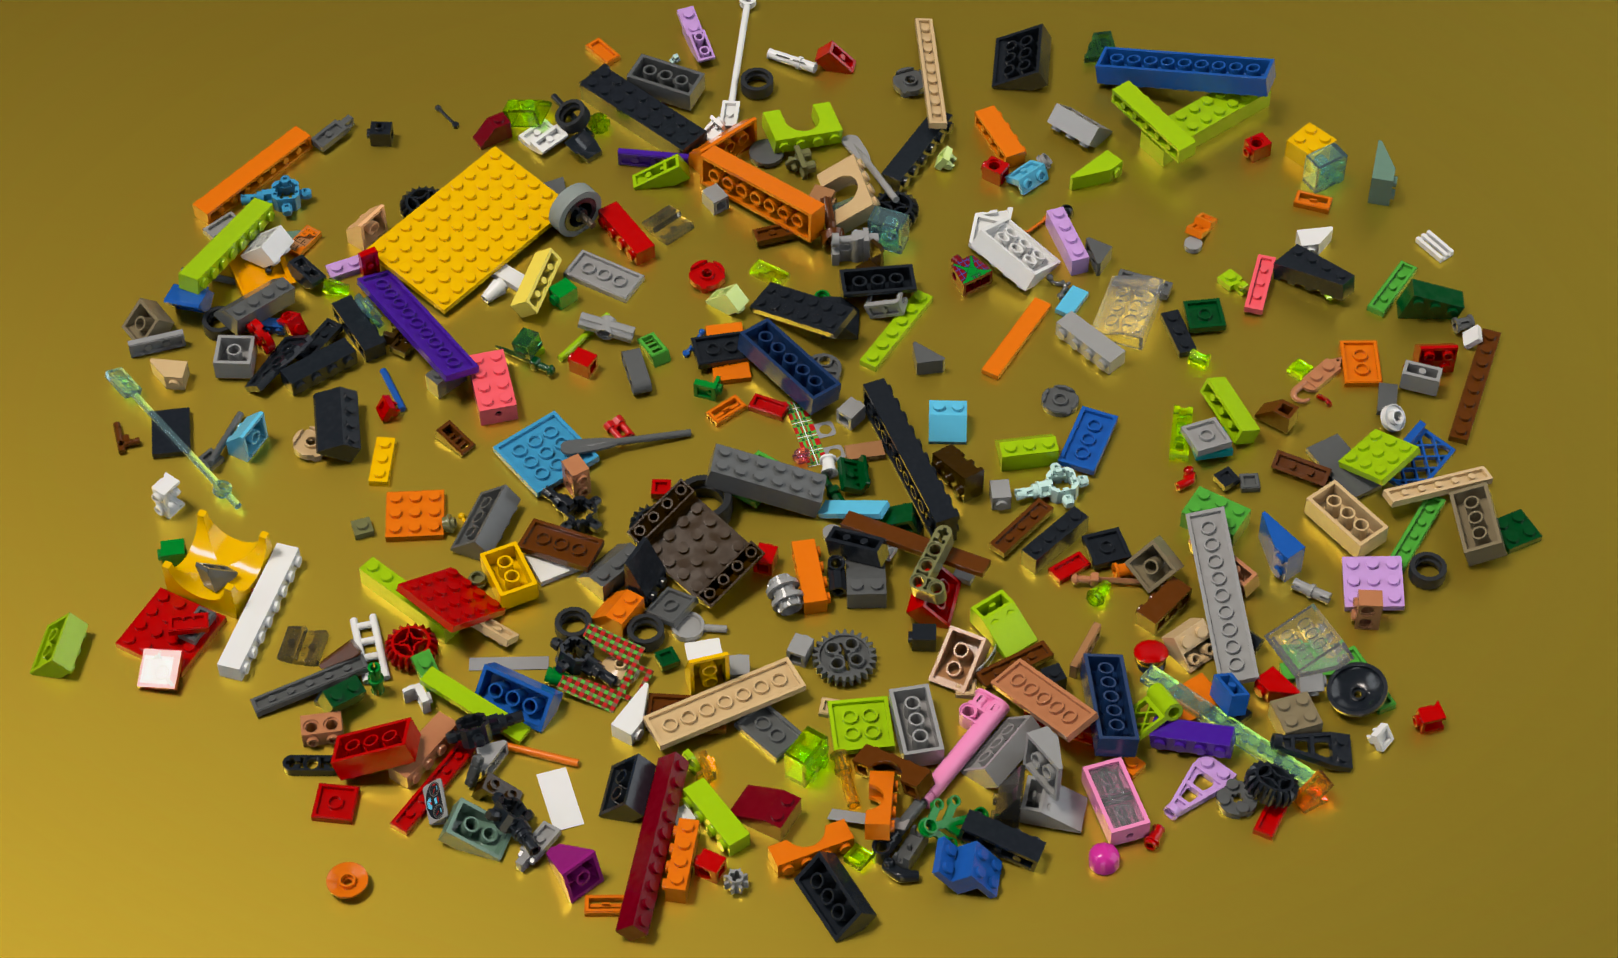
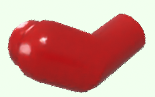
(1188, 478)

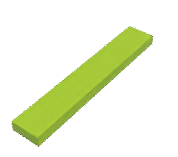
(469, 701)

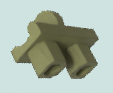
(799, 162)

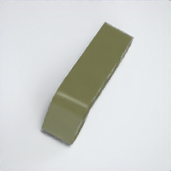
(935, 563)

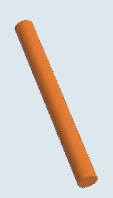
(543, 754)

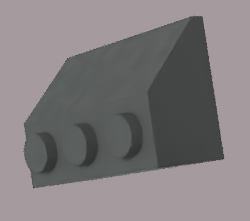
(608, 572)

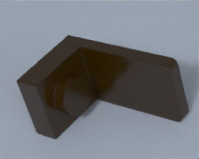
(876, 255)
(491, 784)

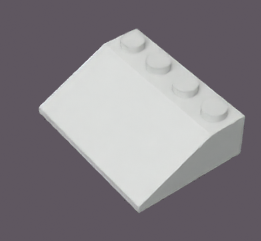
(1015, 253)

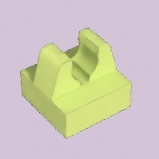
(945, 159)

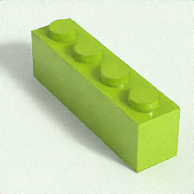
(1230, 410)
(716, 817)

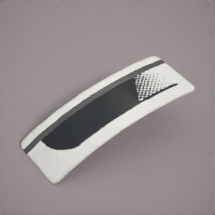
(988, 661)

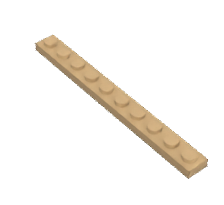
(930, 73)

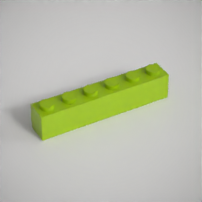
(1153, 121)
(385, 582)

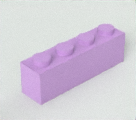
(1067, 241)

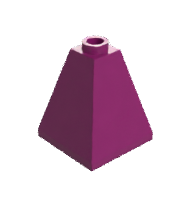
(575, 869)

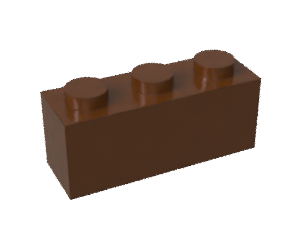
(1163, 605)

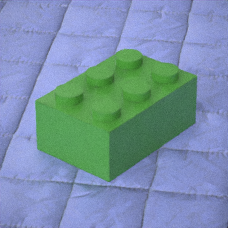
(1236, 514)

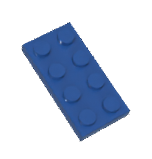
(1088, 440)

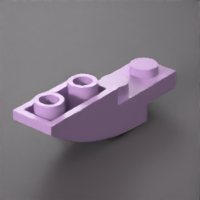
(695, 35)

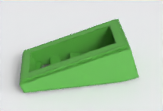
(655, 351)

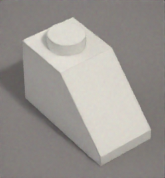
(1314, 239)

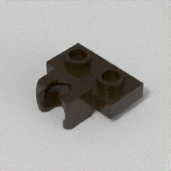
(398, 343)

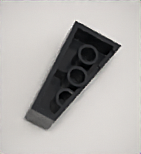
(1314, 272)

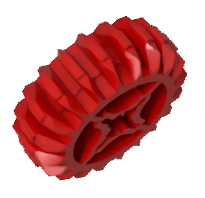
(399, 649)

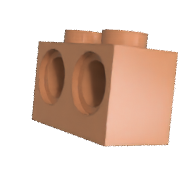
(576, 476)
(1367, 609)
(317, 728)

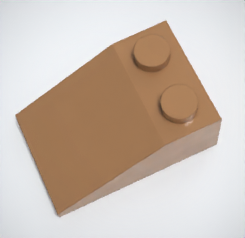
(959, 659)

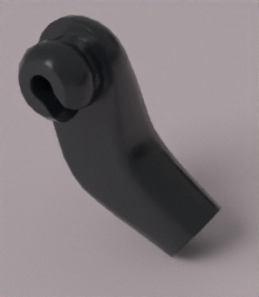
(897, 873)

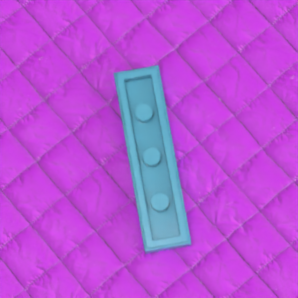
(839, 508)

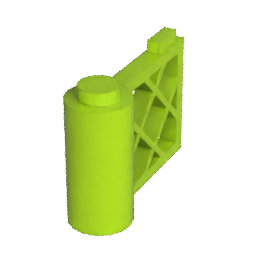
(1163, 706)

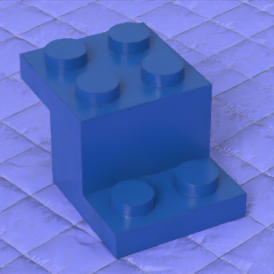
(967, 867)

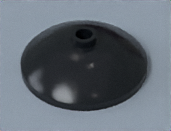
(1354, 680)

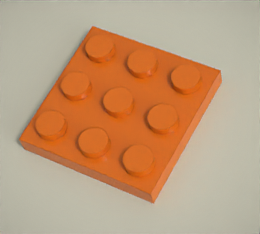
(414, 515)

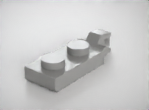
(545, 836)

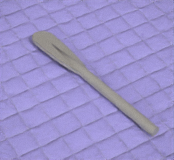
(856, 147)

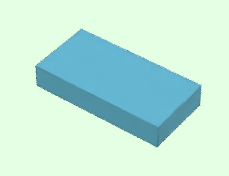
(1072, 301)

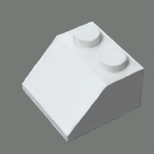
(268, 247)

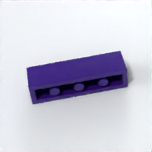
(1194, 738)

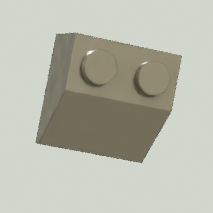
(147, 320)
(1154, 564)

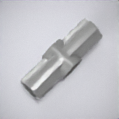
(606, 327)

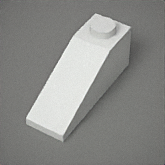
(629, 723)

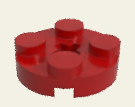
(710, 283)
(263, 338)

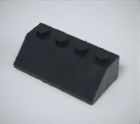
(877, 281)
(337, 423)
(834, 896)

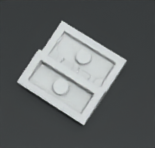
(542, 138)

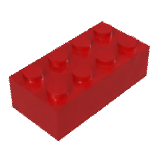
(375, 749)

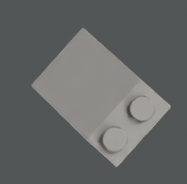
(1044, 759)

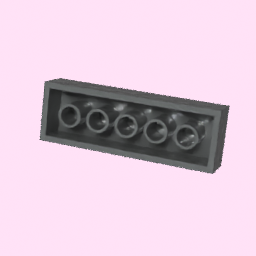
(766, 480)

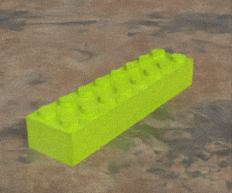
(1207, 119)

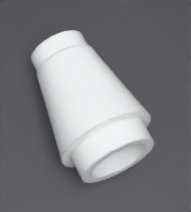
(494, 290)

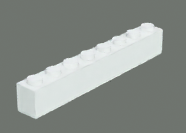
(259, 612)

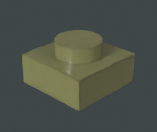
(362, 528)

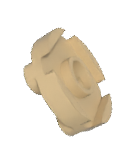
(301, 446)

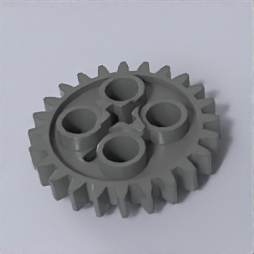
(828, 656)

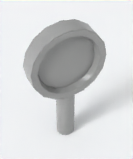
(693, 628)

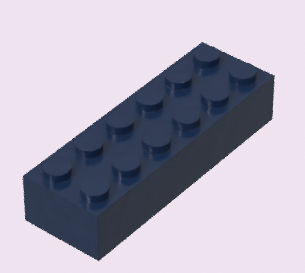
(789, 366)
(1109, 694)

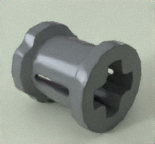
(1461, 324)

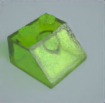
(526, 112)

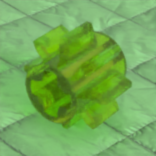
(599, 123)

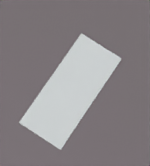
(560, 798)

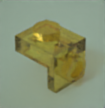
(708, 767)

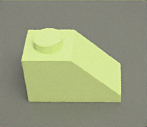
(728, 299)

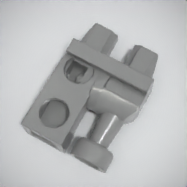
(852, 247)

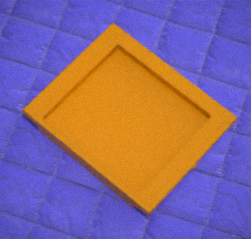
(251, 276)

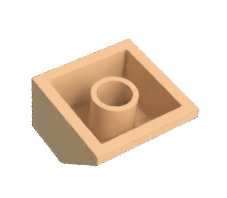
(368, 228)

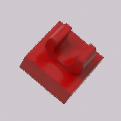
(387, 408)

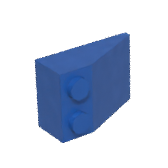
(1281, 549)

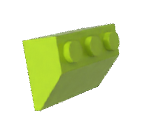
(1027, 452)
(60, 647)

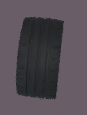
(726, 509)

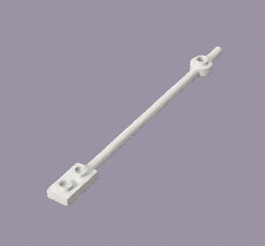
(731, 108)

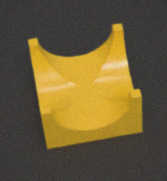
(217, 547)

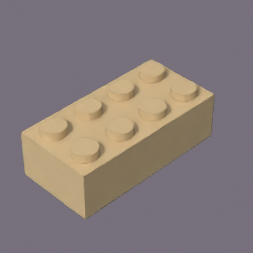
(1346, 519)

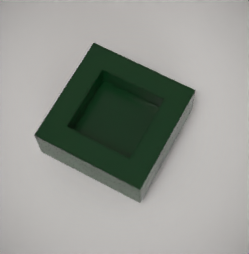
(667, 659)

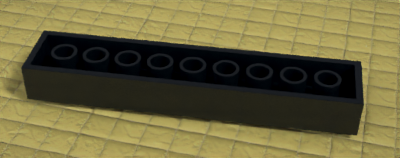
(908, 458)

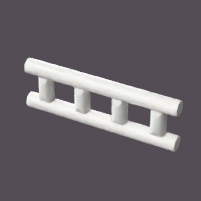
(375, 639)

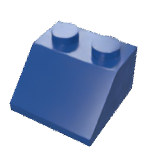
(189, 301)

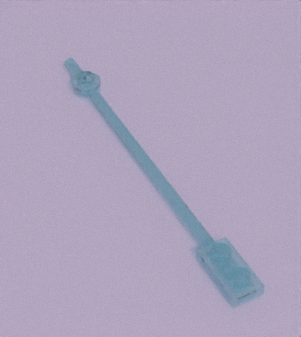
(129, 388)

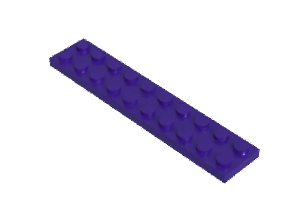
(418, 325)

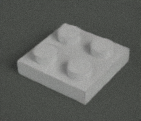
(1206, 436)

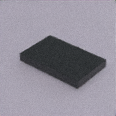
(717, 350)
(179, 422)

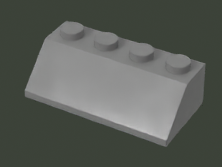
(1000, 752)

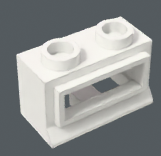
(165, 496)

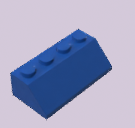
(518, 692)

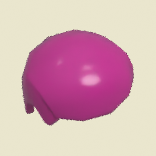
(1104, 858)

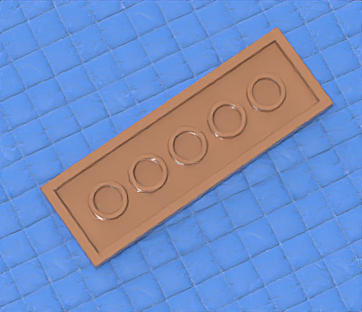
(1044, 700)

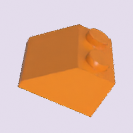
(618, 611)

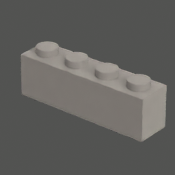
(1090, 342)

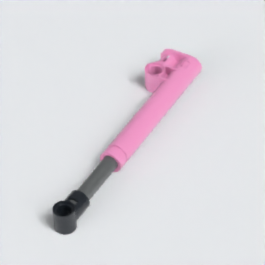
(984, 716)

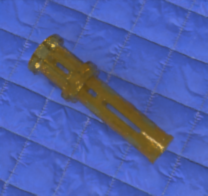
(843, 771)

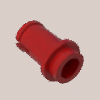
(1151, 841)

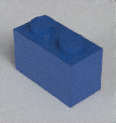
(1229, 694)

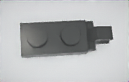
(332, 133)

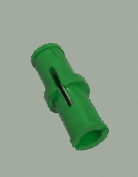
(375, 678)

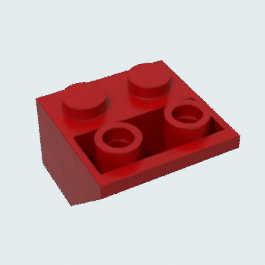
(1437, 355)

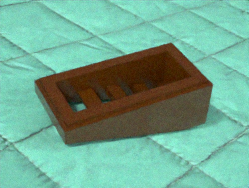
(441, 432)
(343, 653)

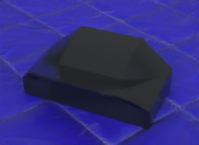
(584, 145)
(305, 272)

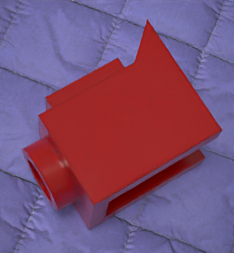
(1429, 718)

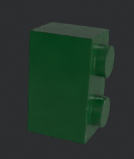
(342, 695)

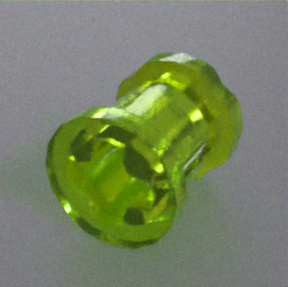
(1199, 359)

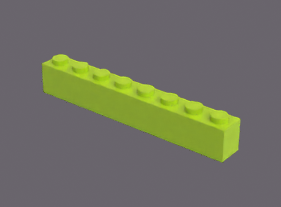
(226, 246)

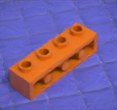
(681, 863)

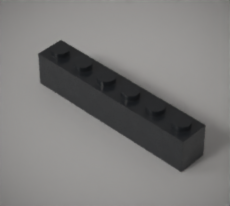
(915, 154)

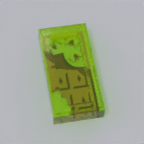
(768, 273)

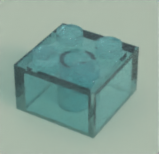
(1324, 167)
(891, 227)

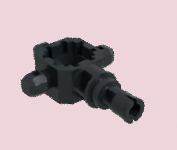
(568, 506)
(586, 664)
(477, 728)
(511, 817)

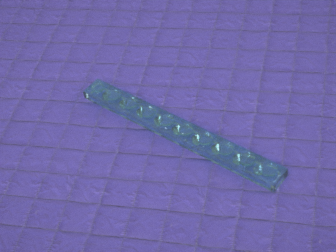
(1209, 713)

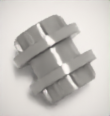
(785, 594)

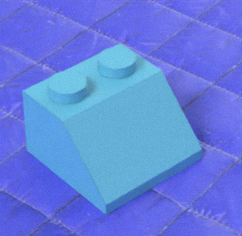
(947, 422)
(248, 437)

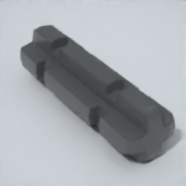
(474, 770)

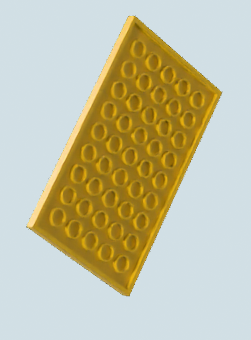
(467, 230)

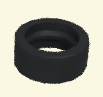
(756, 93)
(566, 109)
(212, 332)
(1422, 581)
(568, 614)
(646, 620)

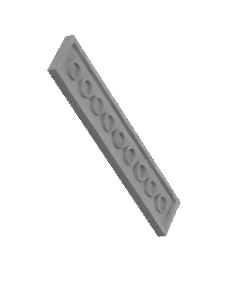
(1222, 594)

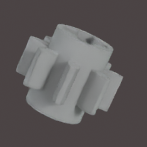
(735, 881)

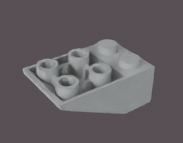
(1042, 810)

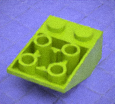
(1002, 624)

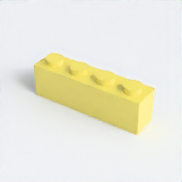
(536, 282)

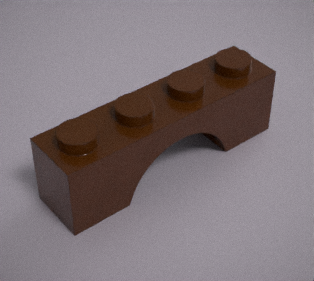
(914, 778)

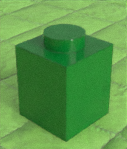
(563, 293)
(172, 551)

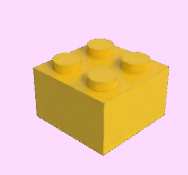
(1306, 142)

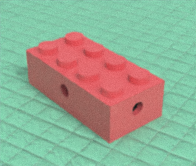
(493, 388)

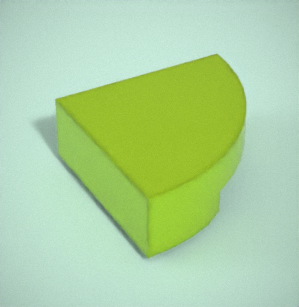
(694, 765)

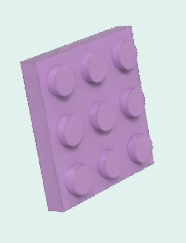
(1374, 574)

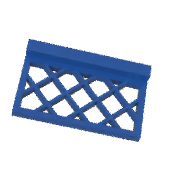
(1414, 437)

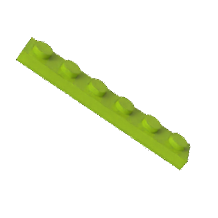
(896, 331)

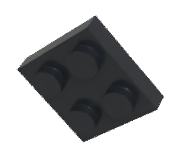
(1106, 548)

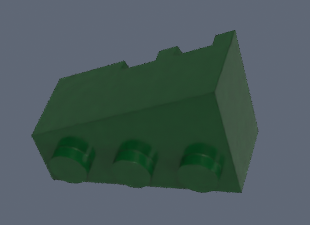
(1429, 301)
(904, 517)

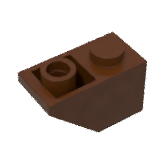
(1278, 414)

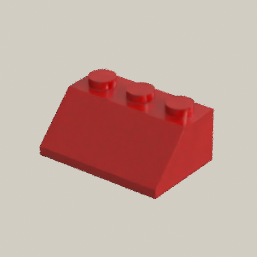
(930, 613)

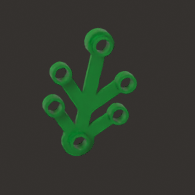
(947, 822)

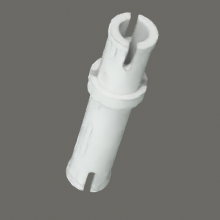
(798, 62)

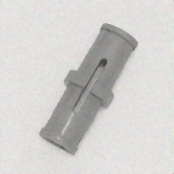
(1311, 591)

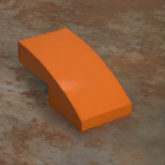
(1201, 226)

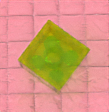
(806, 757)

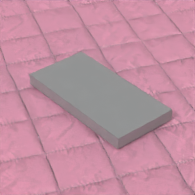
(604, 276)

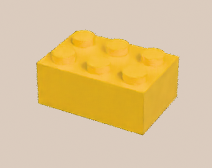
(509, 575)

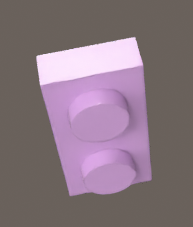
(344, 268)

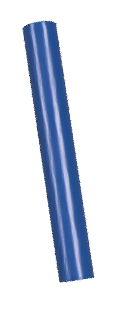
(393, 390)

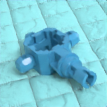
(282, 186)

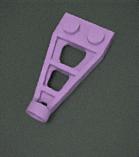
(1210, 770)

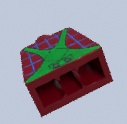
(969, 274)

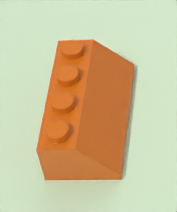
(734, 141)

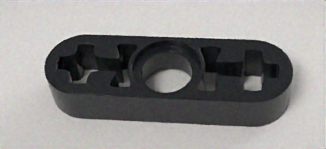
(296, 770)

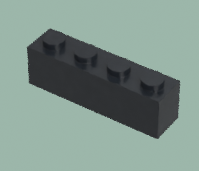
(359, 329)
(319, 366)
(1054, 540)
(1002, 840)

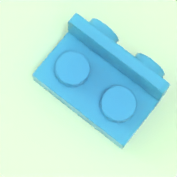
(1028, 176)

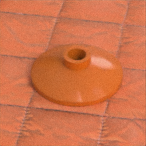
(347, 873)

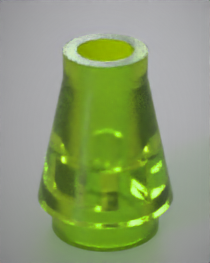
(335, 287)
(1098, 594)

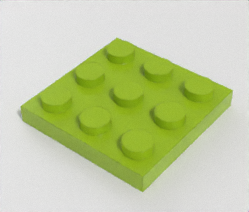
(1379, 457)
(861, 723)

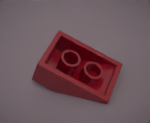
(767, 810)

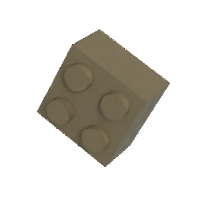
(1295, 715)

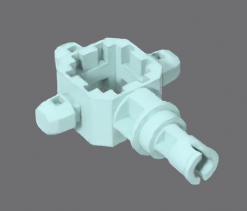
(1045, 488)

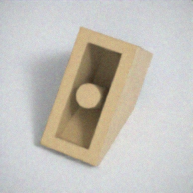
(171, 373)

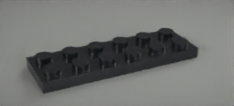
(803, 310)

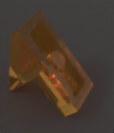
(1313, 792)

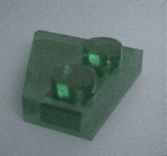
(1097, 44)

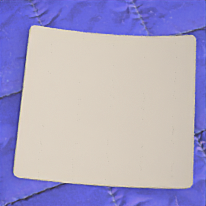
(702, 648)

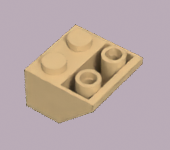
(1190, 644)

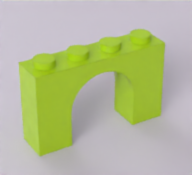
(784, 138)

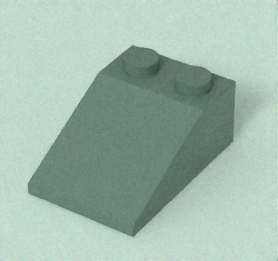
(1382, 178)
(472, 832)

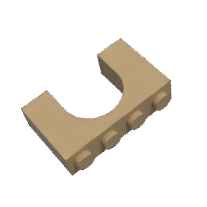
(844, 174)

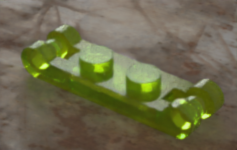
(1181, 417)

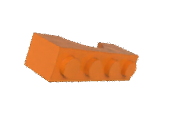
(879, 819)
(788, 857)

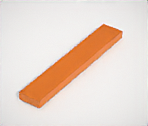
(1016, 338)

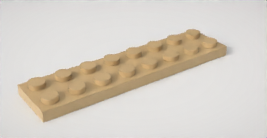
(724, 703)

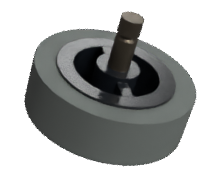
(575, 209)

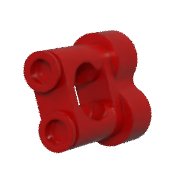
(617, 423)

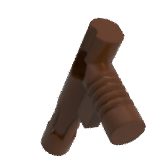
(123, 440)

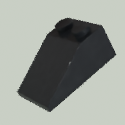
(645, 572)

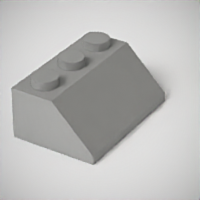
(1078, 126)

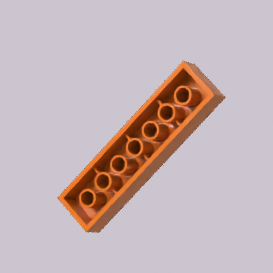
(763, 193)

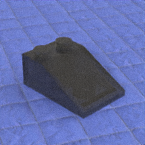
(1009, 799)

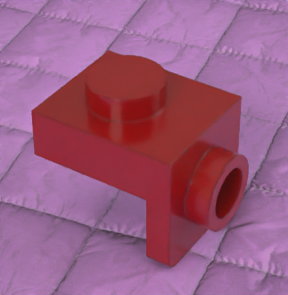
(293, 323)

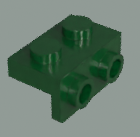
(853, 475)

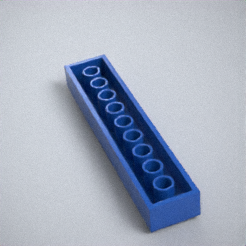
(1186, 71)

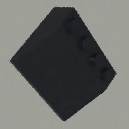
(1022, 59)

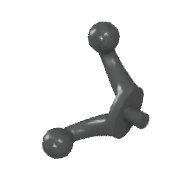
(1049, 277)

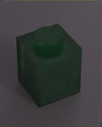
(526, 343)

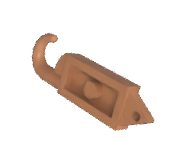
(1317, 378)

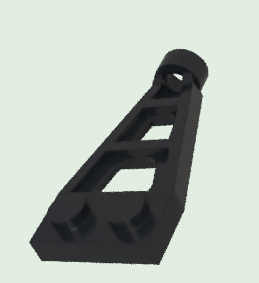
(1339, 748)

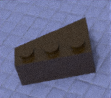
(959, 472)

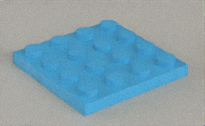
(536, 453)

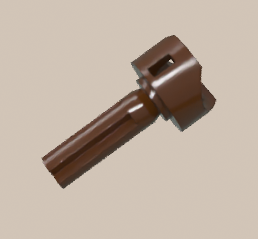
(830, 224)

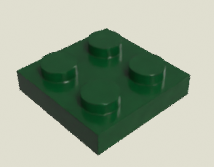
(1204, 315)
(1518, 531)

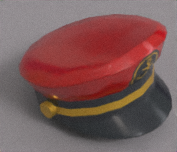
(1150, 653)

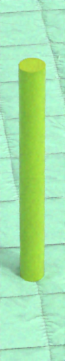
(572, 347)

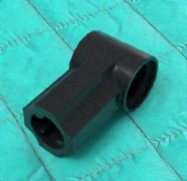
(836, 576)

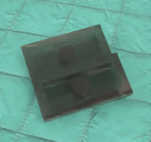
(668, 225)
(303, 646)

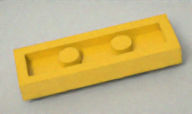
(382, 461)

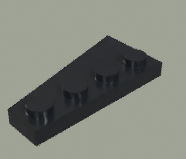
(279, 359)

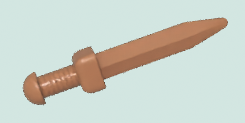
(1094, 580)

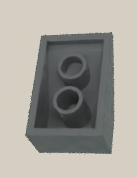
(865, 586)

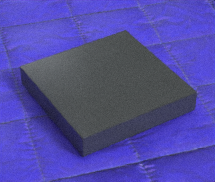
(672, 606)

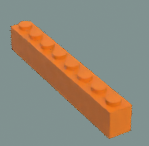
(252, 175)

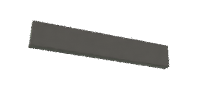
(309, 685)

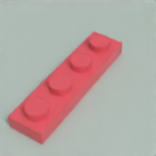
(1259, 284)

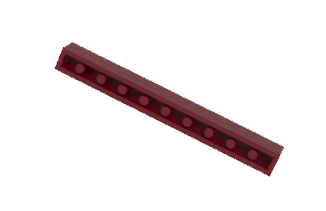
(652, 847)

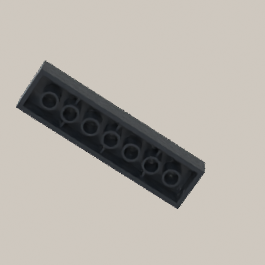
(641, 113)

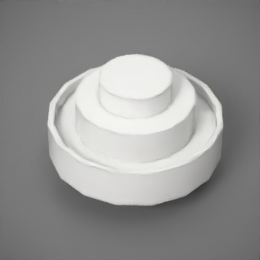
(1393, 418)

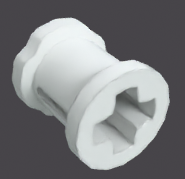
(828, 465)

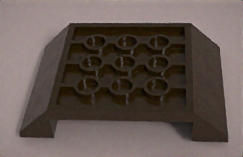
(695, 544)

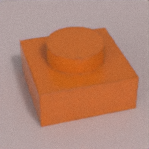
(1134, 766)

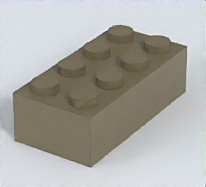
(1477, 524)

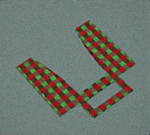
(618, 648)

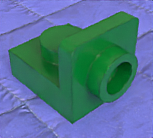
(708, 390)

